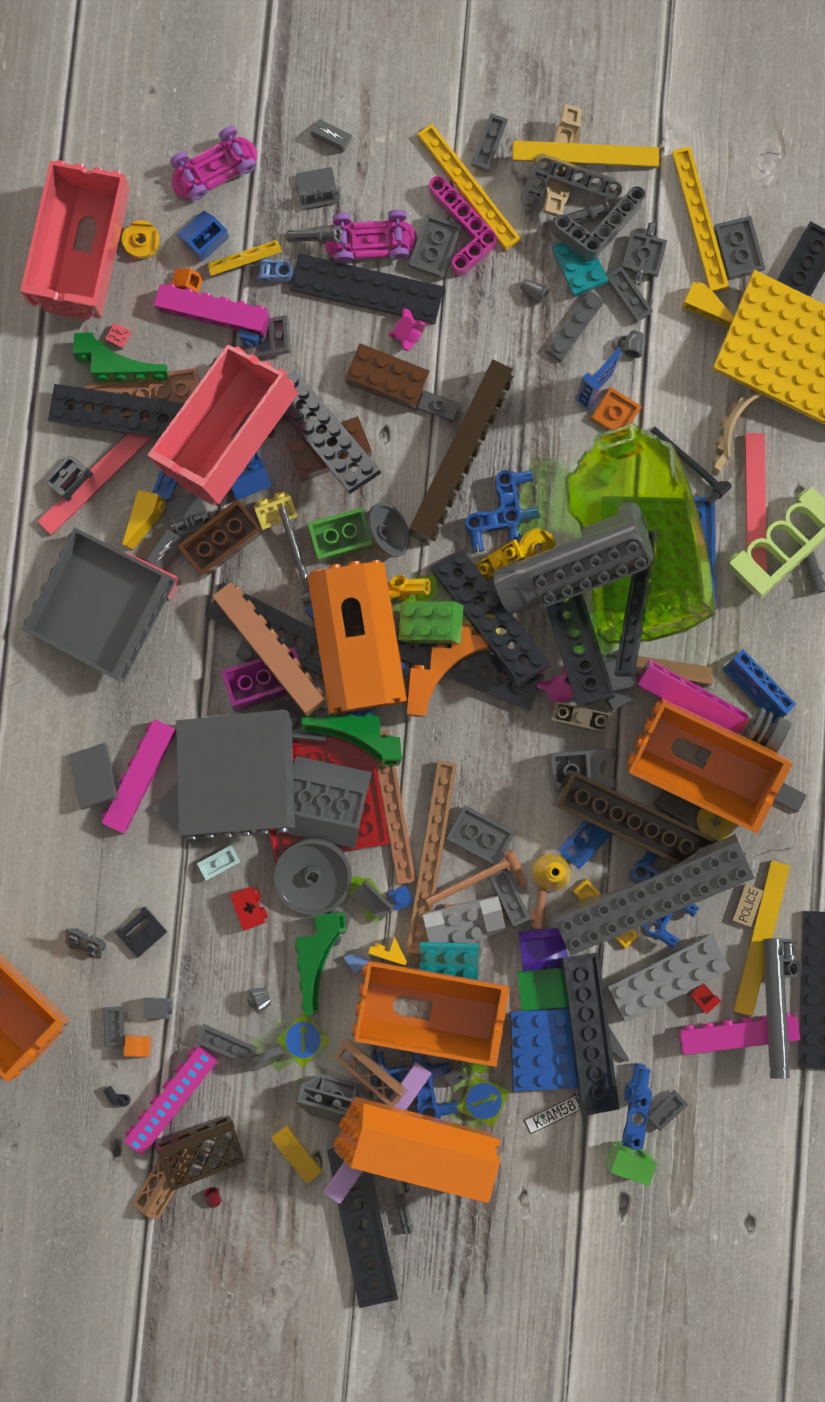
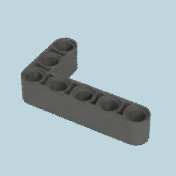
(567, 177)
(605, 228)

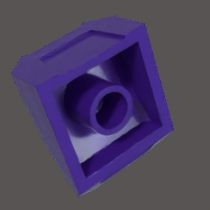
(541, 949)

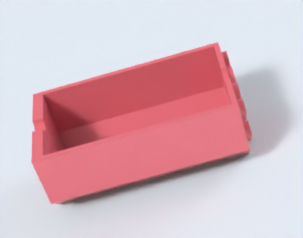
(55, 273)
(199, 441)

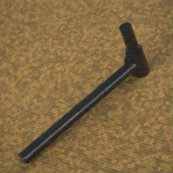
(719, 488)

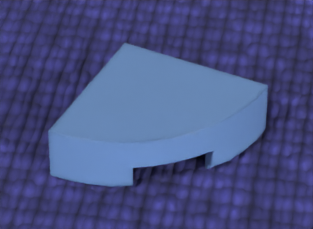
(356, 962)

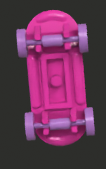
(214, 166)
(372, 238)

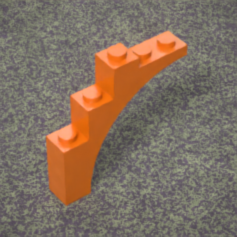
(442, 659)

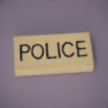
(747, 905)

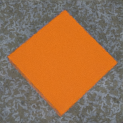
(615, 410)

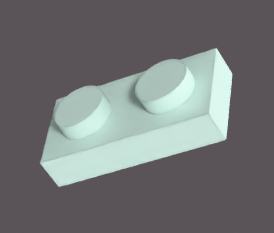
(218, 862)

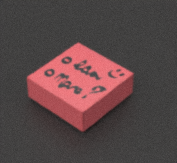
(118, 336)

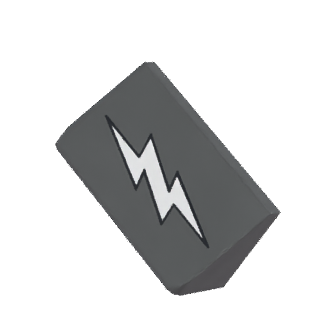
(331, 135)
(165, 550)

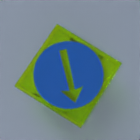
(302, 1040)
(483, 1100)

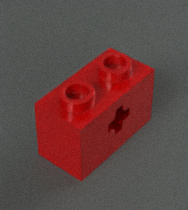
(247, 919)

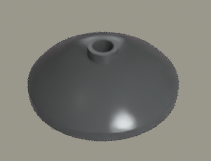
(388, 530)

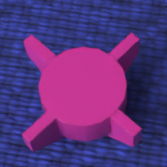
(407, 330)
(557, 688)

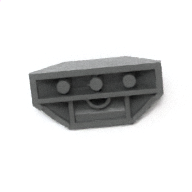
(328, 1097)

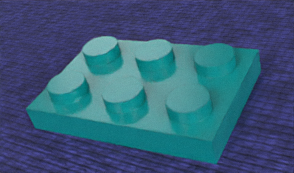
(578, 272)
(450, 958)

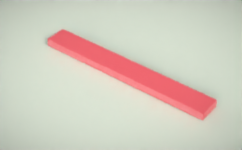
(103, 472)
(755, 494)

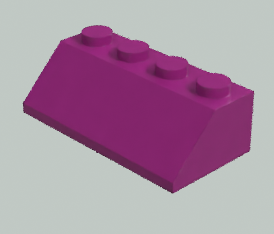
(253, 683)

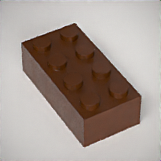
(387, 376)
(309, 464)
(220, 539)

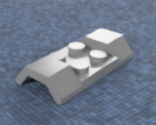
(465, 921)

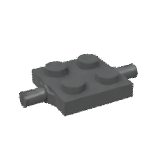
(644, 254)

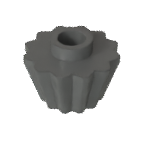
(258, 999)

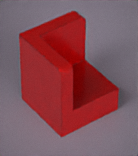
(704, 998)

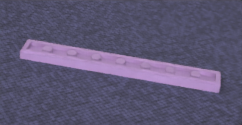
(347, 1176)

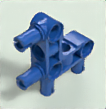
(497, 519)
(660, 933)
(426, 1095)
(639, 1098)

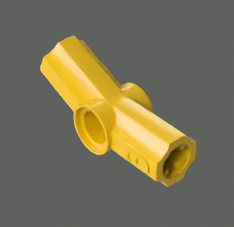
(402, 588)

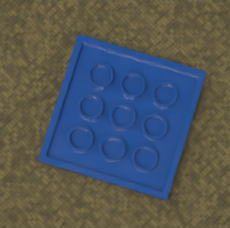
(541, 1050)

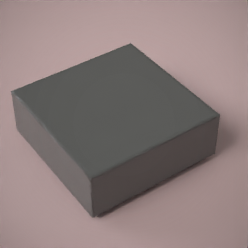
(455, 1076)

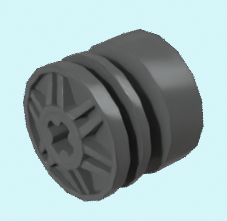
(767, 732)

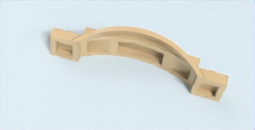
(566, 131)
(727, 425)

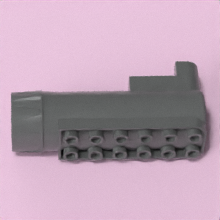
(602, 555)

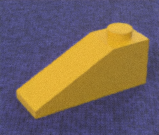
(706, 304)
(144, 515)
(296, 1153)

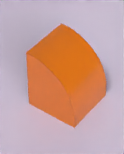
(187, 278)
(137, 1046)

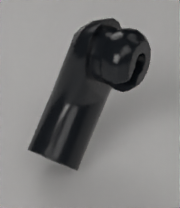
(119, 1100)

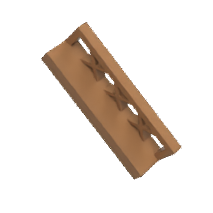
(694, 673)
(372, 1066)
(160, 1195)

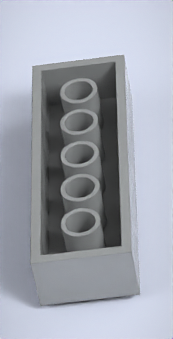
(667, 977)

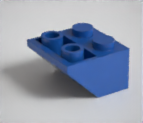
(203, 235)
(252, 479)

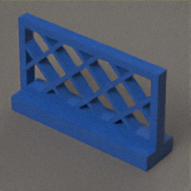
(590, 386)

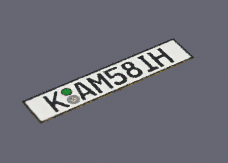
(553, 1114)

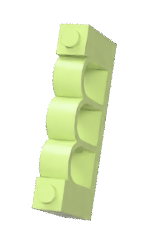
(752, 575)

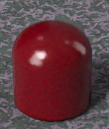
(214, 1199)

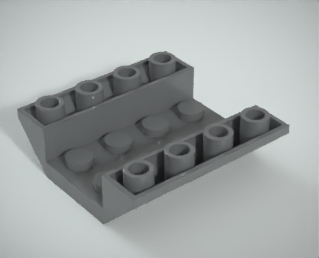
(328, 801)

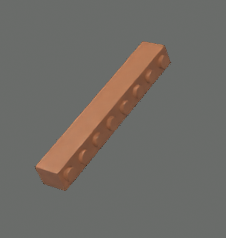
(269, 650)

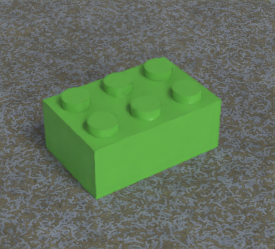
(340, 535)
(431, 622)
(630, 1163)

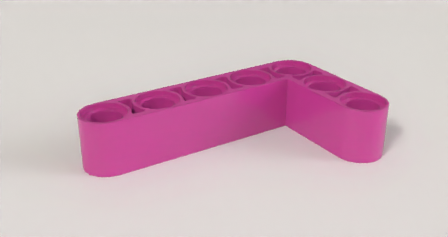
(472, 218)

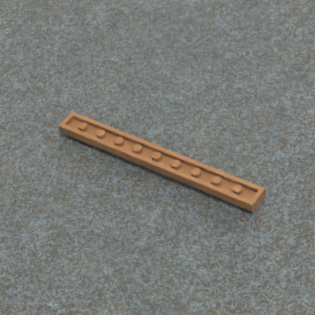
(431, 852)

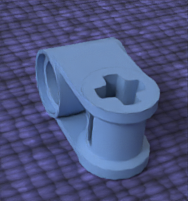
(271, 270)

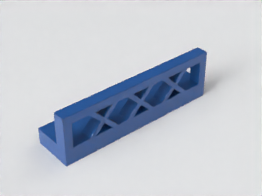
(756, 687)
(583, 846)

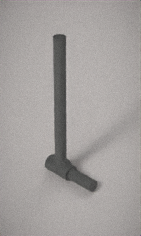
(305, 596)

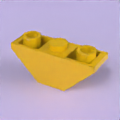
(502, 557)

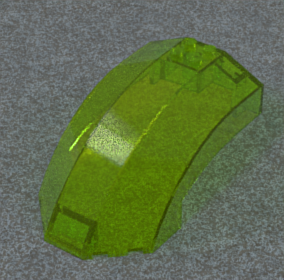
(645, 470)

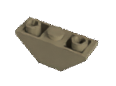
(581, 717)

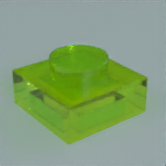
(478, 1068)

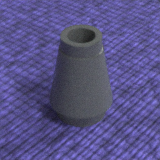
(535, 290)

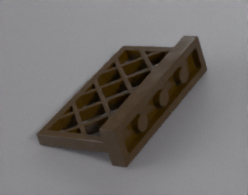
(192, 1138)

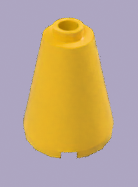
(543, 872)

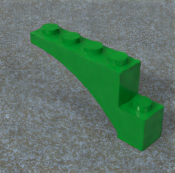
(112, 367)
(360, 731)
(312, 957)

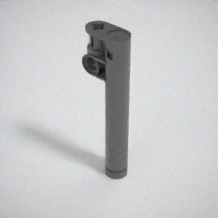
(778, 965)

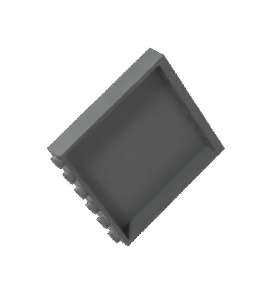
(99, 604)
(235, 775)

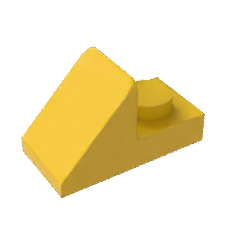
(395, 953)

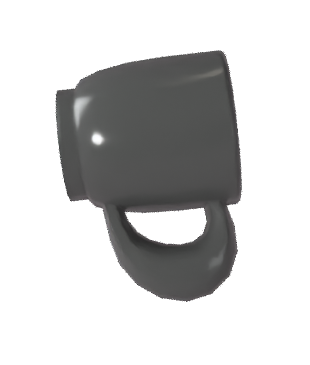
(633, 344)

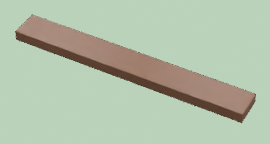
(395, 822)

